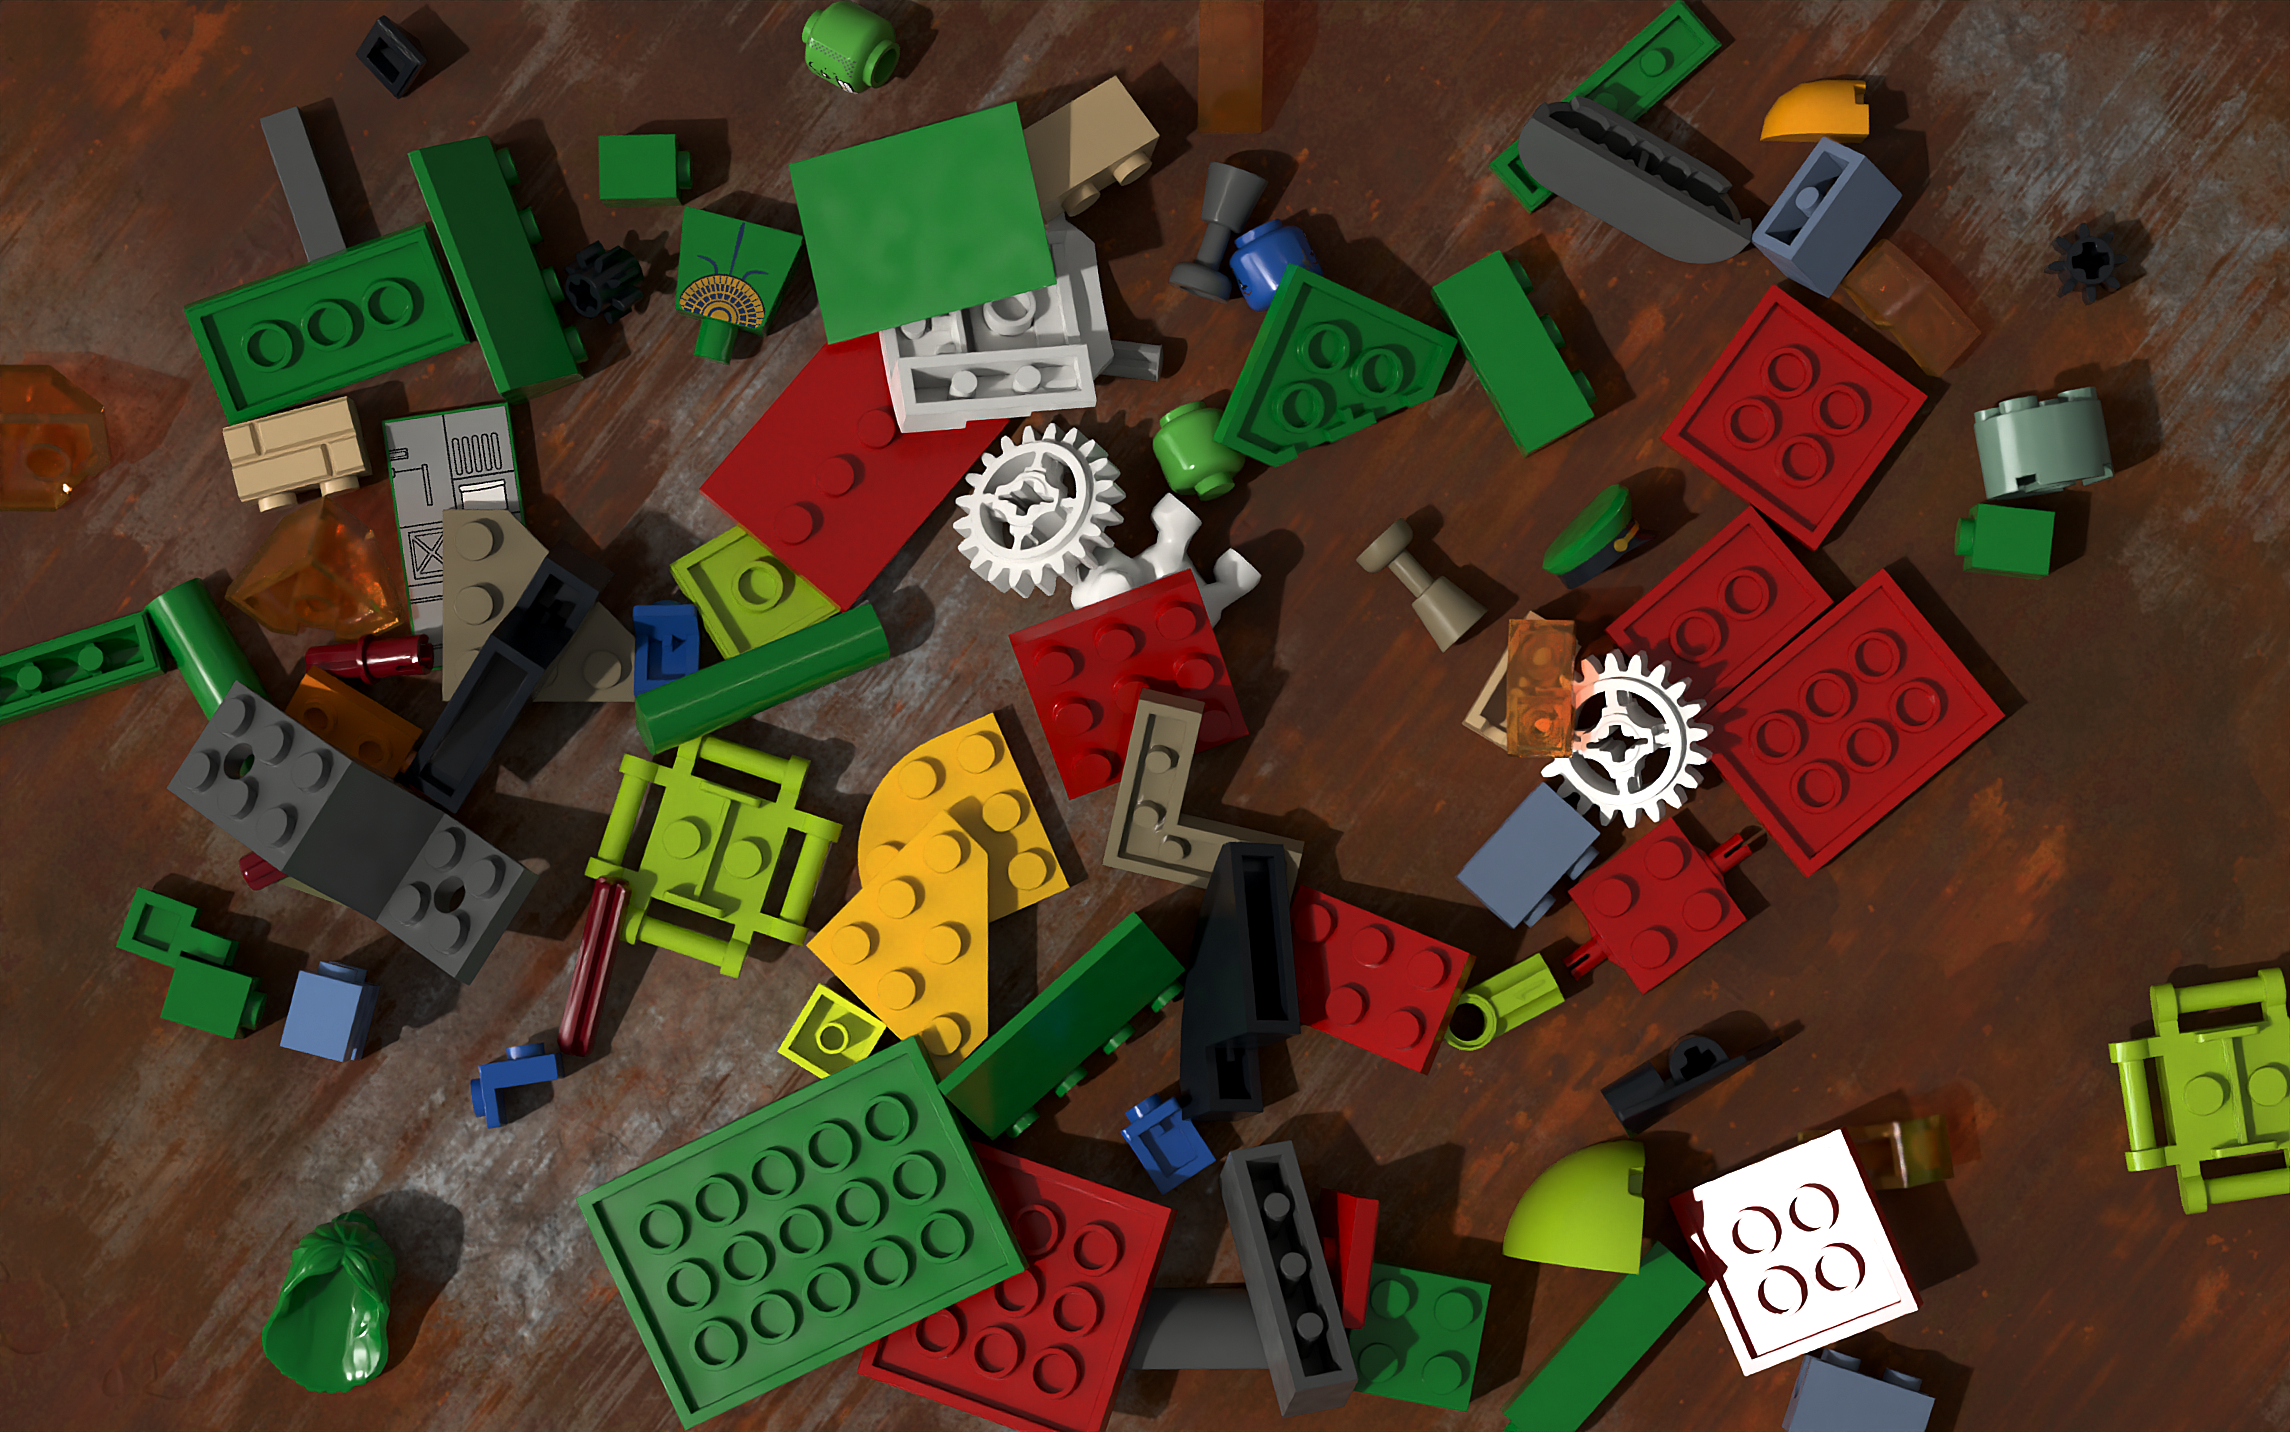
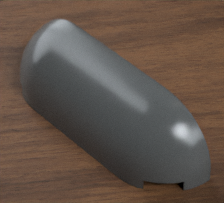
(1633, 181)
(1198, 1330)

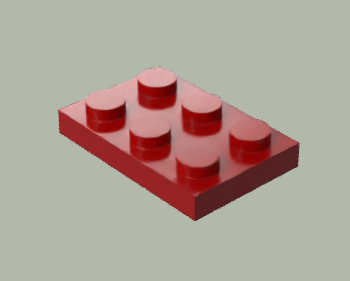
(1722, 610)
(1374, 979)

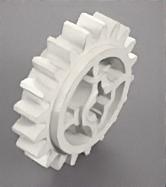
(1048, 526)
(1625, 765)

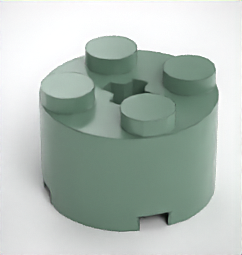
(2042, 445)

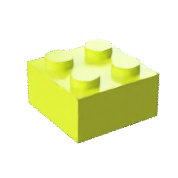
(831, 1033)

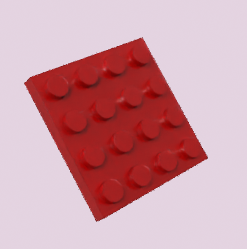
(1051, 1339)

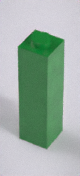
(1603, 1344)

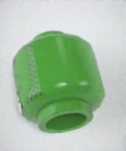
(850, 46)

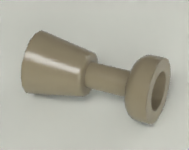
(1439, 603)

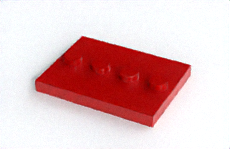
(835, 479)
(1845, 723)

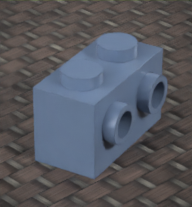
(1826, 216)

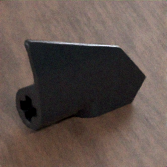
(1644, 1099)

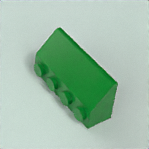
(498, 268)

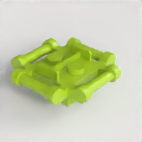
(715, 850)
(2218, 1088)

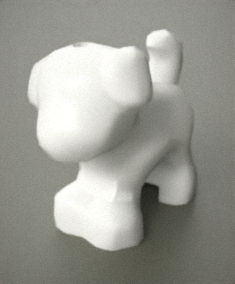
(1176, 526)

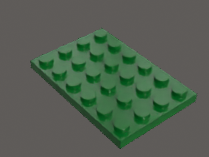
(802, 1232)

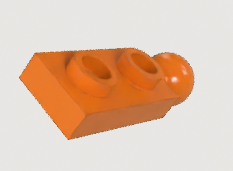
(355, 723)

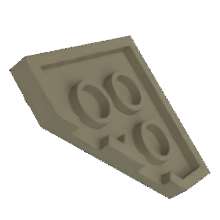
(485, 572)

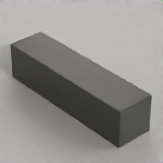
(304, 183)

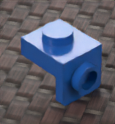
(665, 643)
(523, 1066)
(1164, 1143)

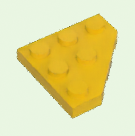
(920, 943)

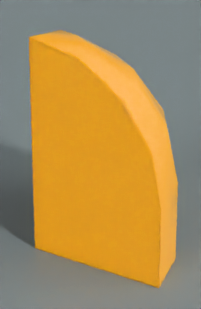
(1819, 110)

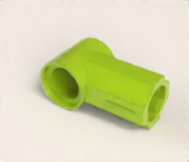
(1509, 1000)

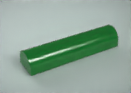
(203, 647)
(79, 666)
(760, 679)

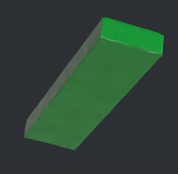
(1626, 84)

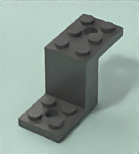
(352, 832)

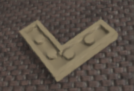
(1147, 825)

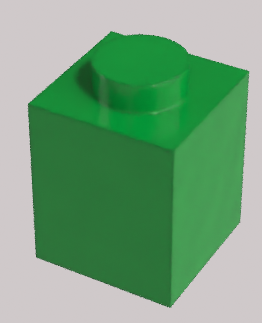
(643, 170)
(2005, 541)
(214, 998)

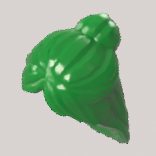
(334, 1307)

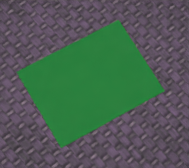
(922, 223)

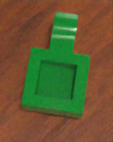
(166, 929)

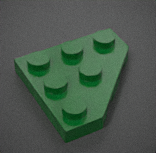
(1327, 369)

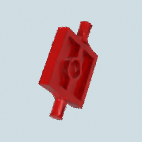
(1656, 906)

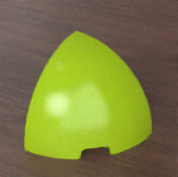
(1584, 1211)

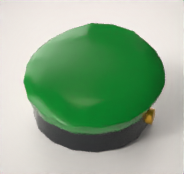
(1596, 538)

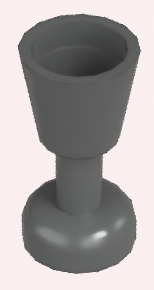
(1226, 208)

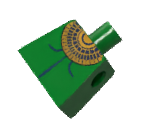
(732, 278)

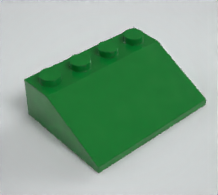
(1062, 1028)

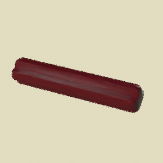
(594, 965)

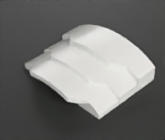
(1005, 353)

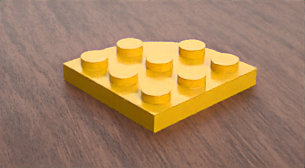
(982, 790)

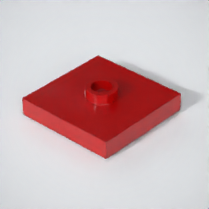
(1348, 1239)

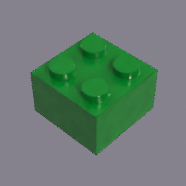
(1420, 1335)

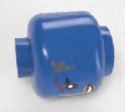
(1264, 258)

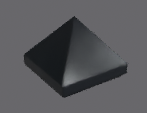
(392, 55)

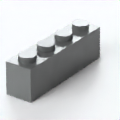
(1287, 1279)

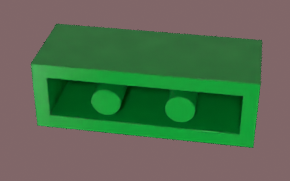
(1514, 352)

